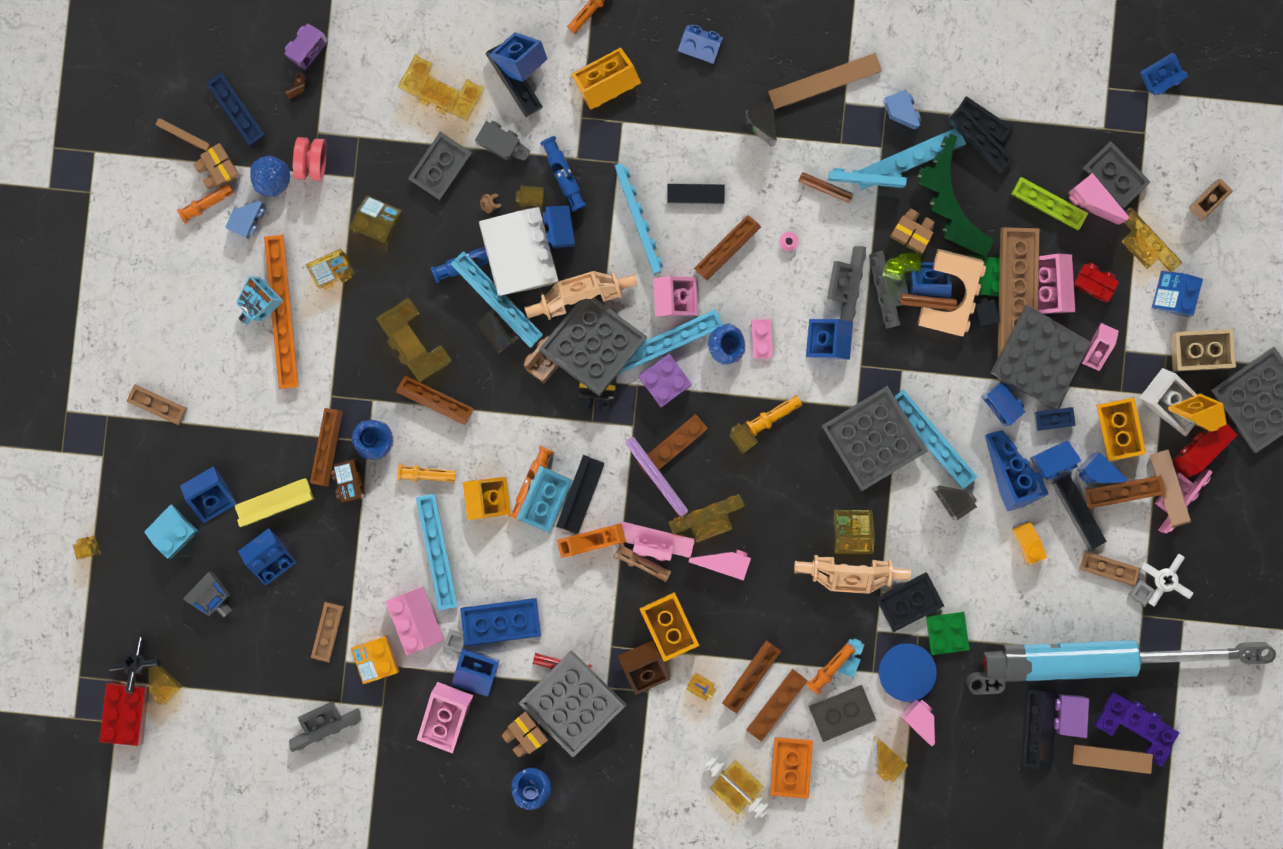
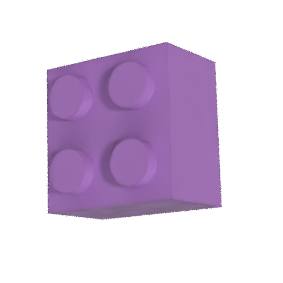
(665, 380)

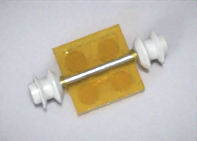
(736, 787)

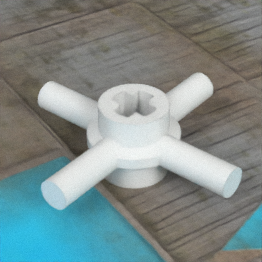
(1160, 583)

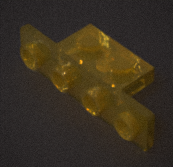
(1147, 245)
(709, 520)

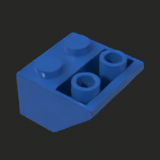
(560, 227)
(1056, 459)
(267, 557)
(475, 672)

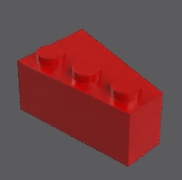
(1202, 450)

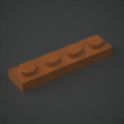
(727, 247)
(435, 400)
(676, 442)
(326, 447)
(1125, 491)
(751, 677)
(776, 705)

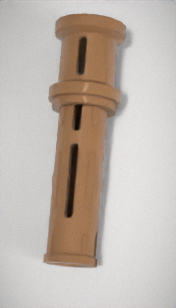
(633, 558)

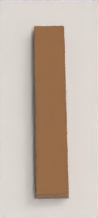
(824, 81)

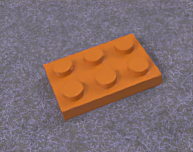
(791, 767)

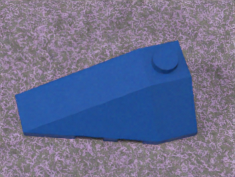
(1014, 476)

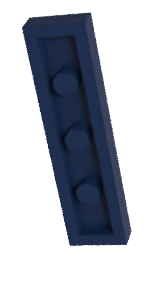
(235, 109)

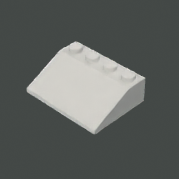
(518, 251)

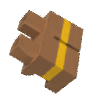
(219, 165)
(921, 234)
(528, 742)

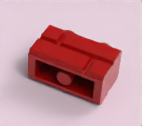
(1095, 282)

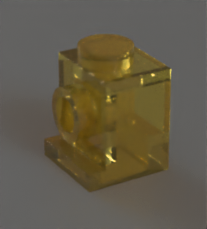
(86, 547)

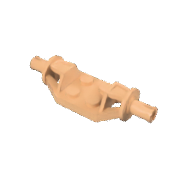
(579, 288)
(852, 578)

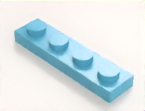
(874, 178)

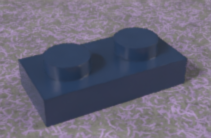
(1054, 419)

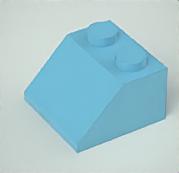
(170, 532)

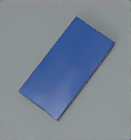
(500, 622)

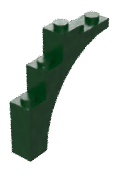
(938, 179)

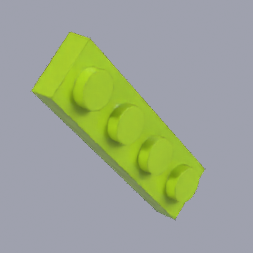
(1049, 203)

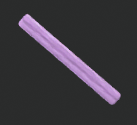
(656, 476)

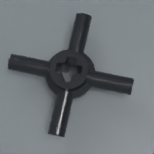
(134, 665)

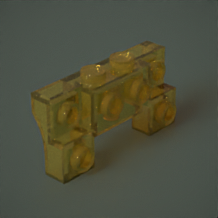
(438, 94)
(407, 343)

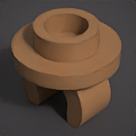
(487, 203)

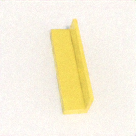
(274, 502)

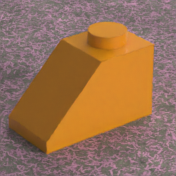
(1029, 543)

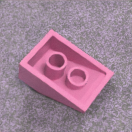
(1096, 199)
(444, 717)

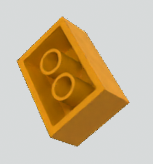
(669, 626)

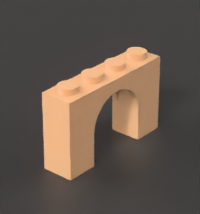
(969, 271)

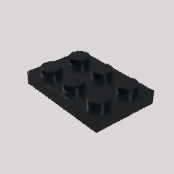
(909, 602)

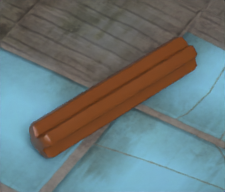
(825, 187)
(929, 302)

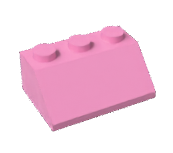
(1055, 284)
(414, 620)

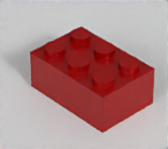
(124, 715)

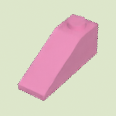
(727, 563)

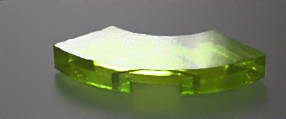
(900, 265)

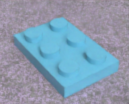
(544, 499)

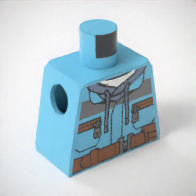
(257, 300)

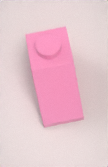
(1100, 347)

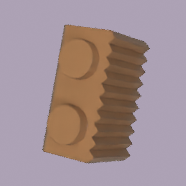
(1210, 199)

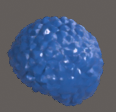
(269, 176)
(726, 344)
(372, 439)
(531, 788)

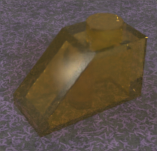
(162, 685)

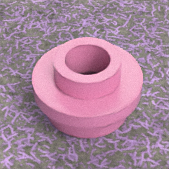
(784, 246)

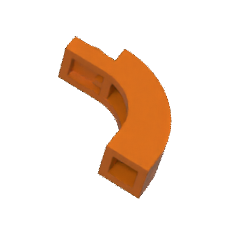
(591, 540)

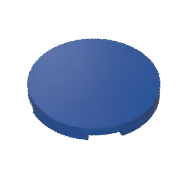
(907, 672)

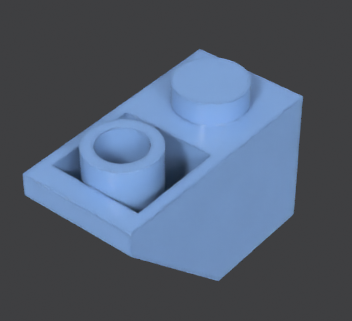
(900, 109)
(244, 219)

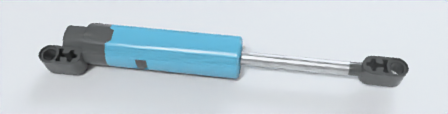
(1092, 660)

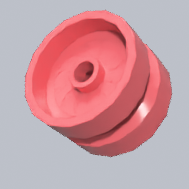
(309, 159)

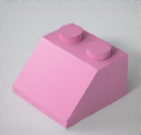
(675, 296)
(921, 719)

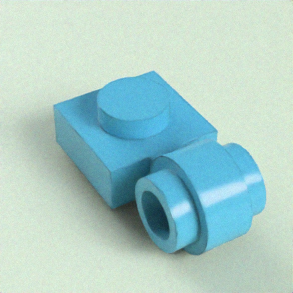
(851, 665)

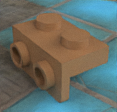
(540, 365)

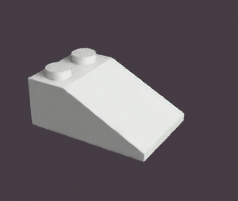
(1164, 392)

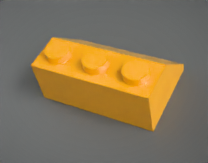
(606, 78)
(1121, 429)

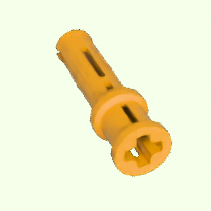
(766, 419)
(416, 473)

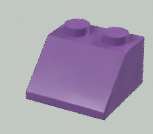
(305, 46)
(1072, 715)

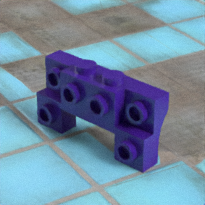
(1132, 716)

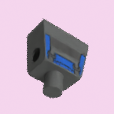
(209, 596)

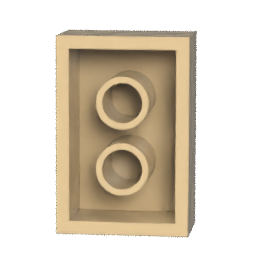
(1202, 350)

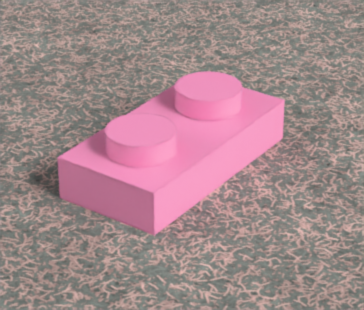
(761, 338)

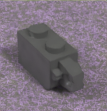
(501, 142)

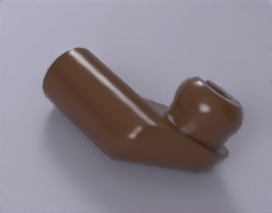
(299, 86)

